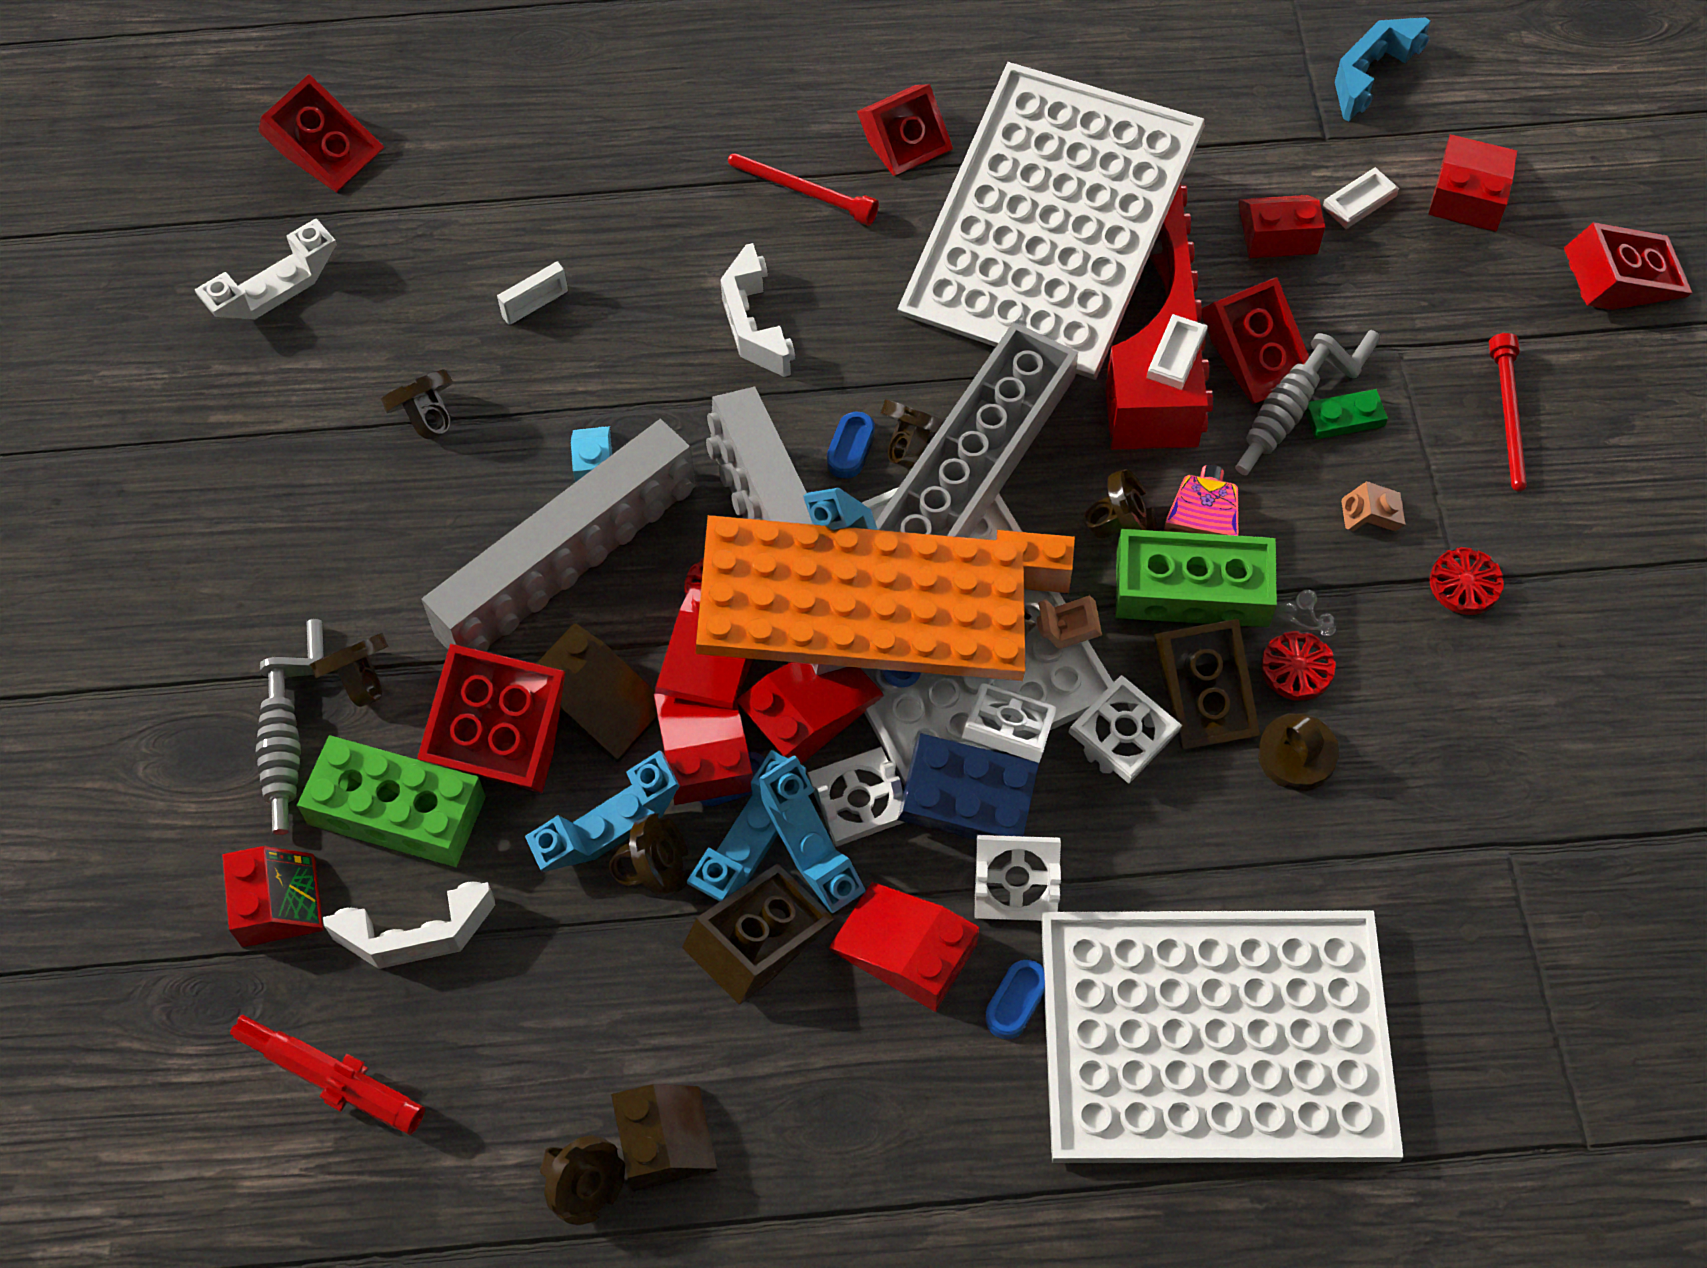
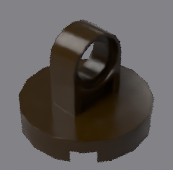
(420, 399)
(910, 431)
(1123, 505)
(355, 669)
(1298, 751)
(656, 855)
(582, 1178)

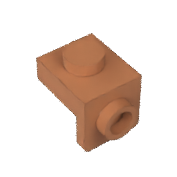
(1373, 505)
(1069, 622)

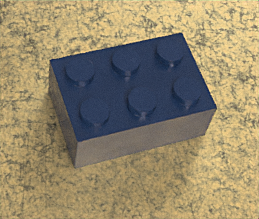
(967, 789)

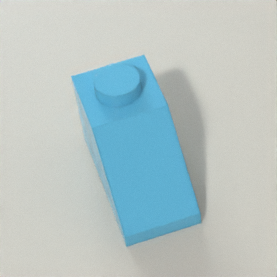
(589, 449)

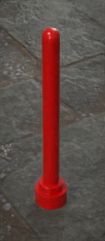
(861, 208)
(1504, 351)

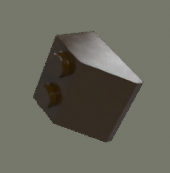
(663, 1134)

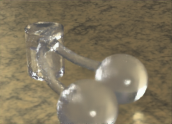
(1306, 600)

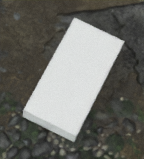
(1360, 198)
(532, 293)
(1177, 351)

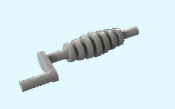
(1291, 397)
(278, 736)

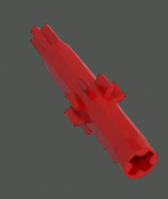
(340, 1081)

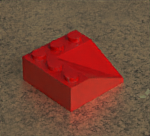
(494, 718)

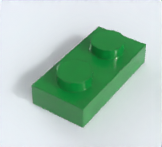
(1346, 414)

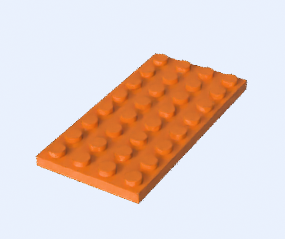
(862, 598)

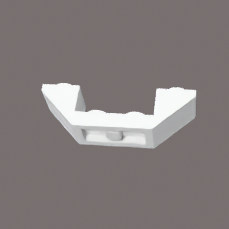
(276, 284)
(761, 347)
(468, 909)

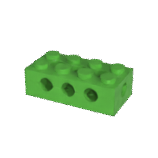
(1195, 577)
(392, 800)

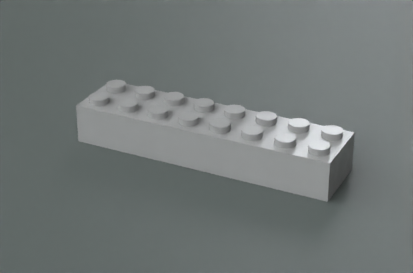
(983, 437)
(756, 464)
(562, 540)

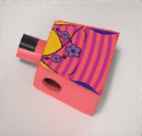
(1205, 505)

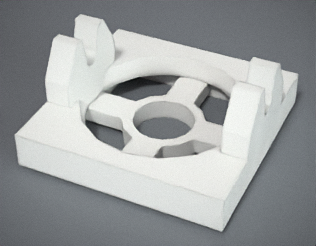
(986, 705)
(1141, 707)
(847, 831)
(991, 846)

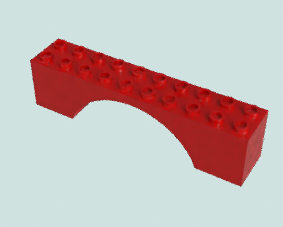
(1144, 410)

